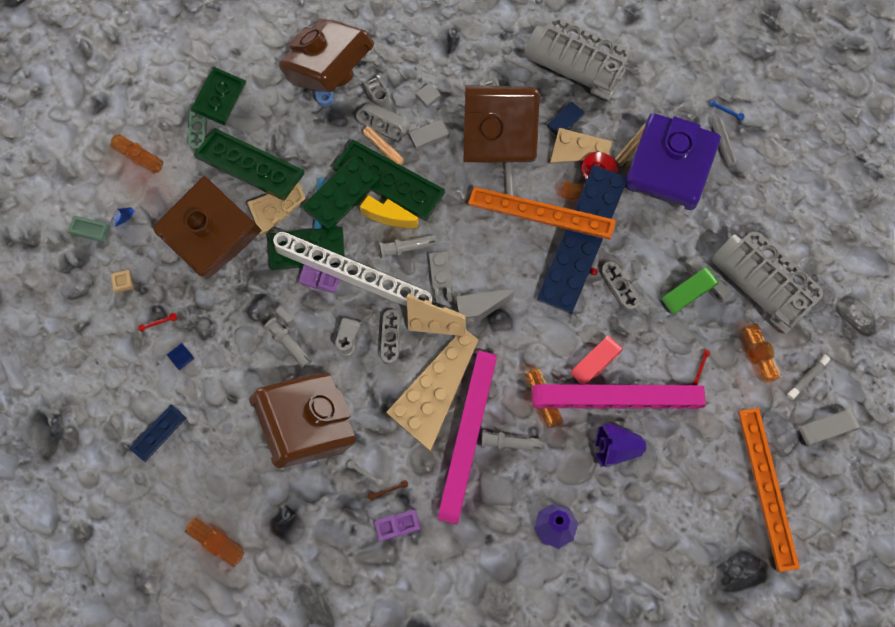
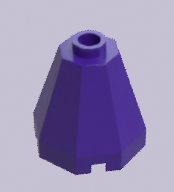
(617, 445)
(550, 532)

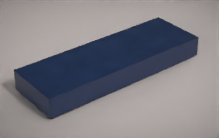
(158, 433)

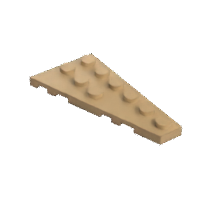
(429, 398)

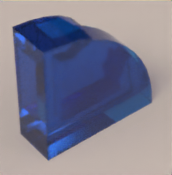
(121, 216)

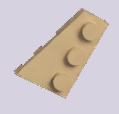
(270, 210)
(433, 319)

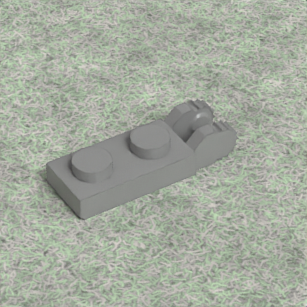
(440, 274)

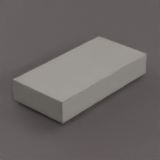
(429, 134)

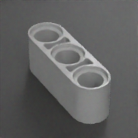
(374, 115)
(829, 427)

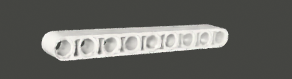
(346, 265)

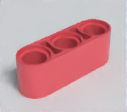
(596, 361)

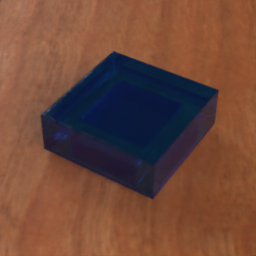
(180, 356)

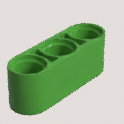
(690, 290)

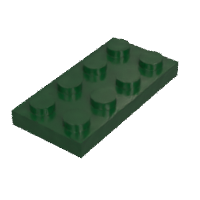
(341, 193)
(323, 238)

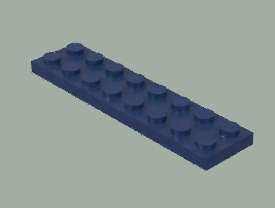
(579, 250)

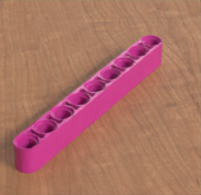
(619, 396)
(467, 438)

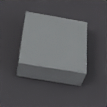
(428, 95)
(285, 317)

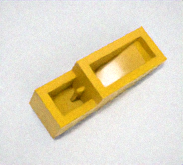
(388, 213)

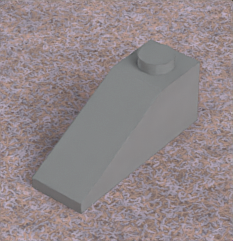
(482, 304)

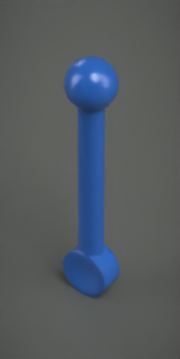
(740, 116)

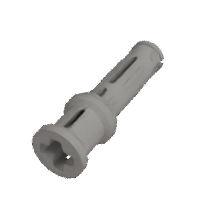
(398, 246)
(283, 336)
(501, 440)

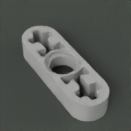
(628, 288)
(719, 292)
(396, 324)

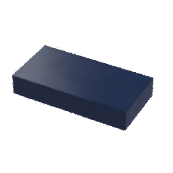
(566, 118)

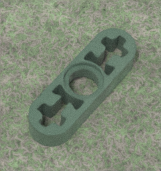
(201, 134)

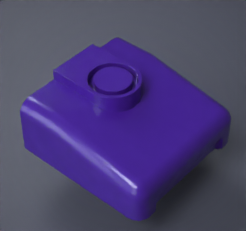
(673, 160)

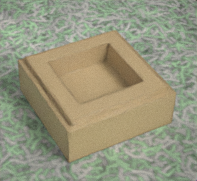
(122, 281)

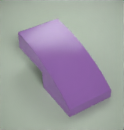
(317, 279)
(397, 525)

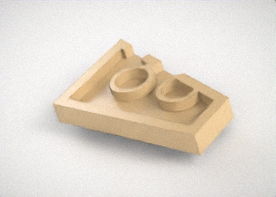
(575, 146)

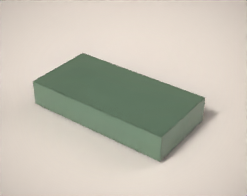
(88, 229)

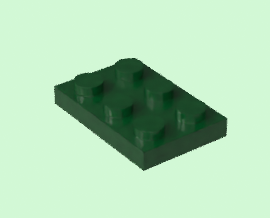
(218, 96)

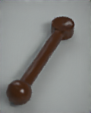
(372, 496)

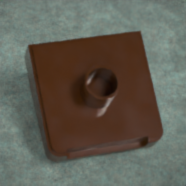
(325, 55)
(501, 124)
(206, 228)
(303, 419)

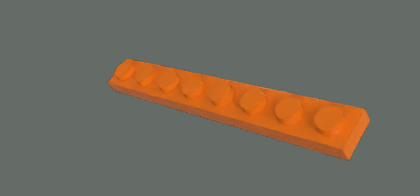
(542, 213)
(768, 490)

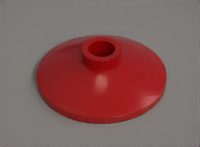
(599, 159)

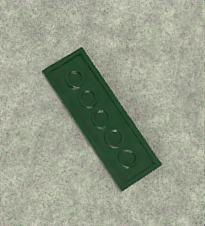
(249, 164)
(396, 182)

